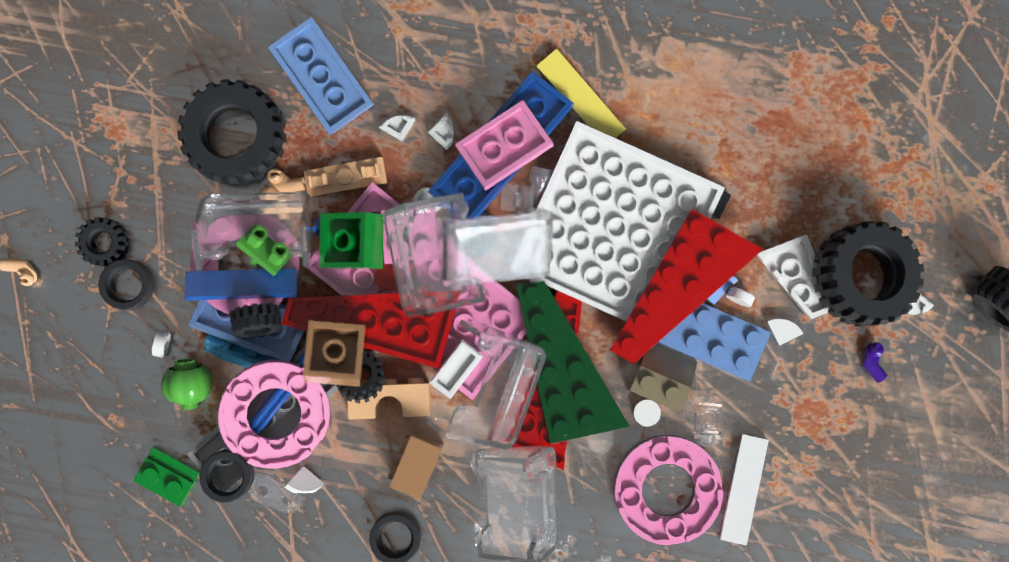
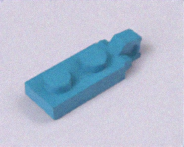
(232, 352)

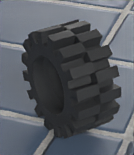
(86, 236)
(255, 320)
(371, 387)

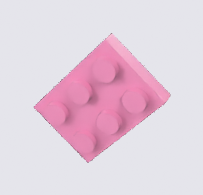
(504, 145)

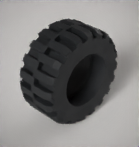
(202, 114)
(899, 268)

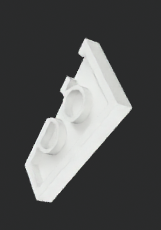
(792, 267)

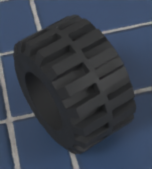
(992, 296)

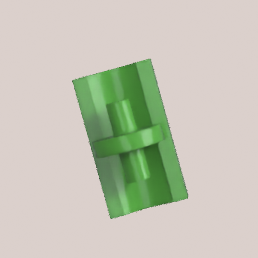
(264, 250)

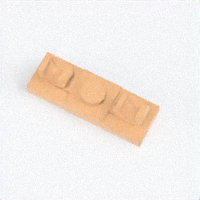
(345, 177)

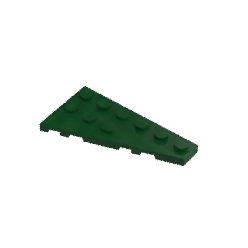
(569, 385)

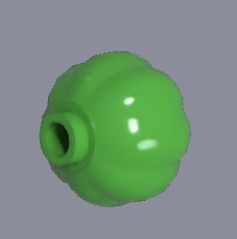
(187, 383)

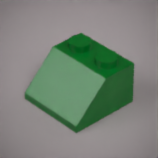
(351, 240)

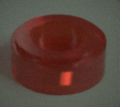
(385, 278)

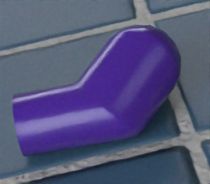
(871, 361)

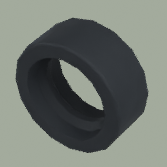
(106, 278)
(207, 484)
(387, 518)

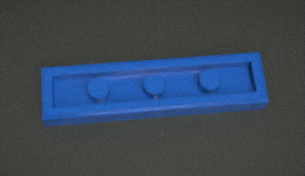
(240, 284)

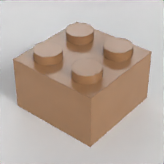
(334, 353)
(416, 465)

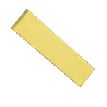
(586, 102)

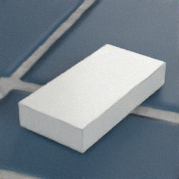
(456, 369)

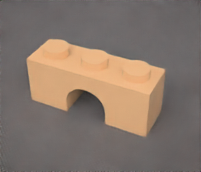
(413, 397)

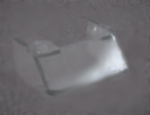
(227, 217)
(503, 394)

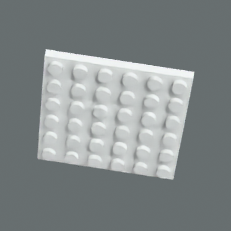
(616, 217)

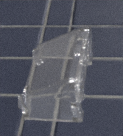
(494, 248)
(415, 256)
(518, 503)

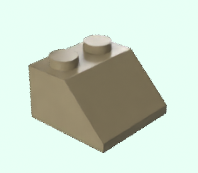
(663, 377)

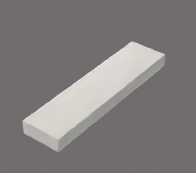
(743, 489)

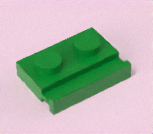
(167, 476)

